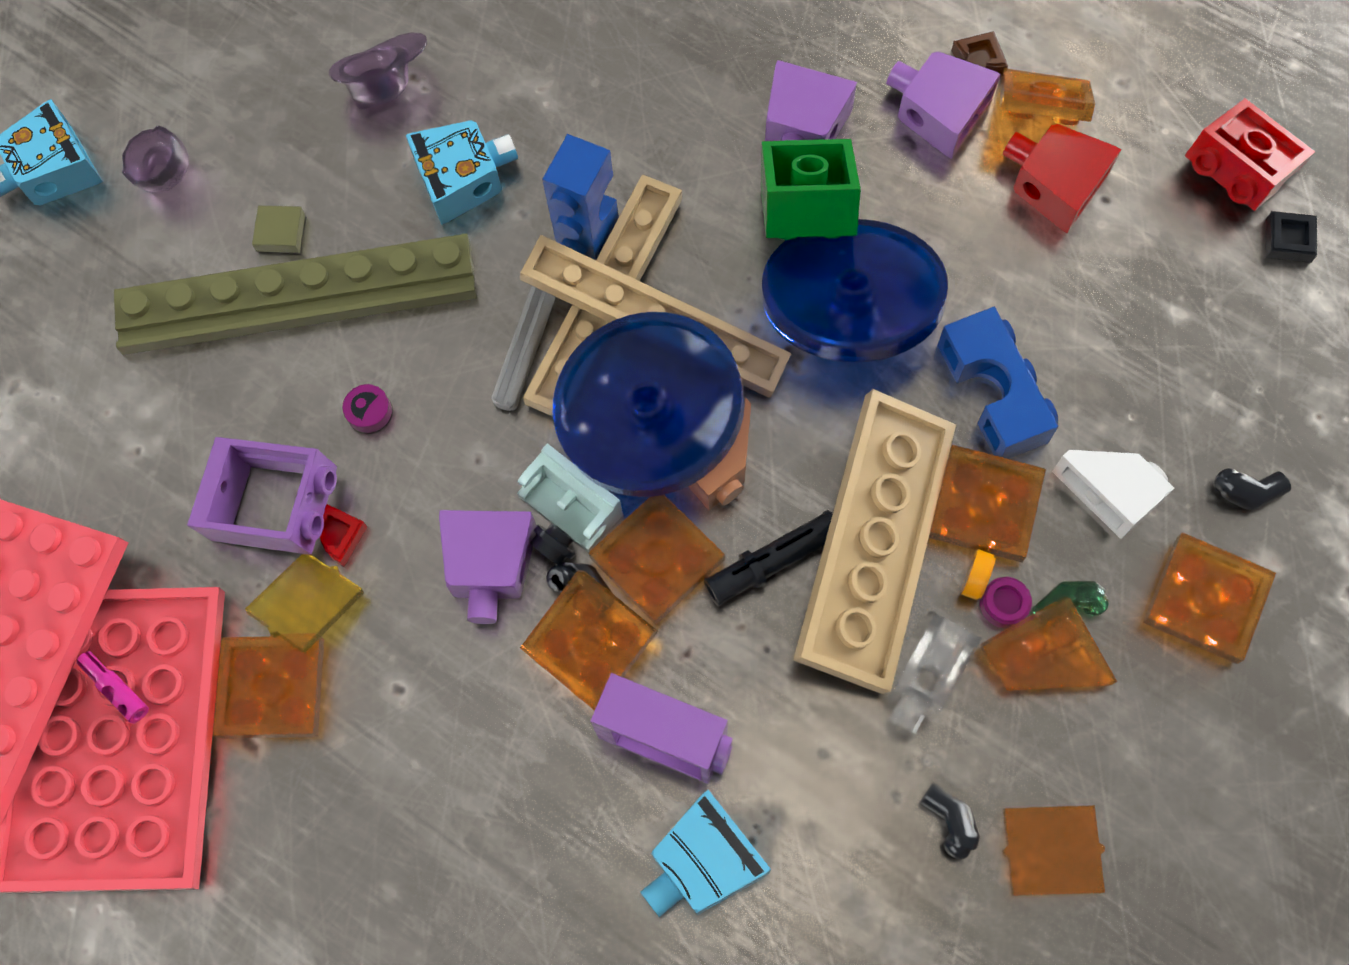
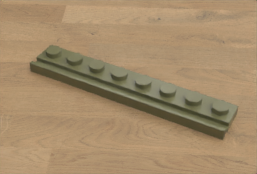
(294, 294)

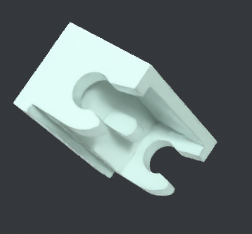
(569, 498)

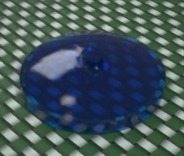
(855, 293)
(648, 404)

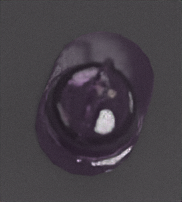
(379, 72)

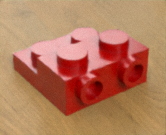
(1248, 154)

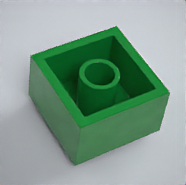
(809, 188)

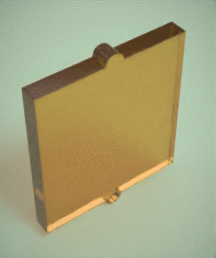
(1053, 850)

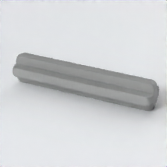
(522, 349)

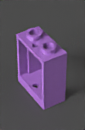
(225, 483)
(662, 729)

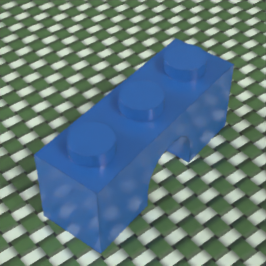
(576, 197)
(987, 349)

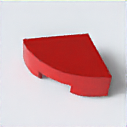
(340, 534)

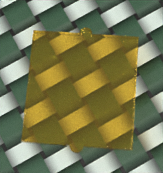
(304, 601)

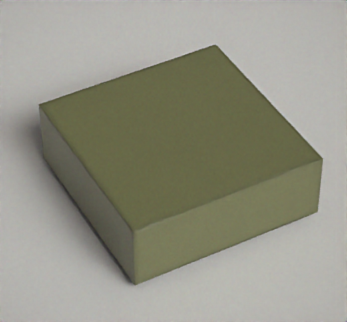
(278, 229)

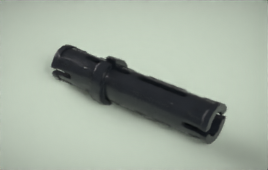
(757, 566)

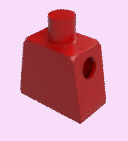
(1060, 171)

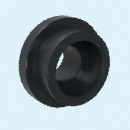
(553, 543)

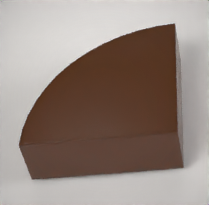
(982, 51)

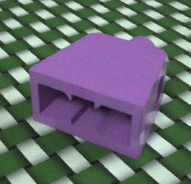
(943, 98)
(807, 104)
(486, 557)

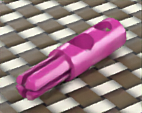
(113, 688)

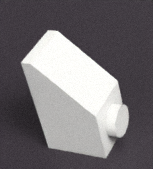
(1114, 485)

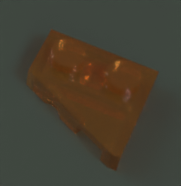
(1048, 652)

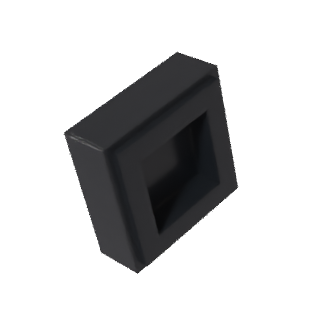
(1291, 236)

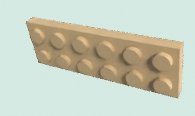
(876, 543)

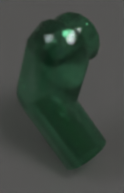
(1082, 593)

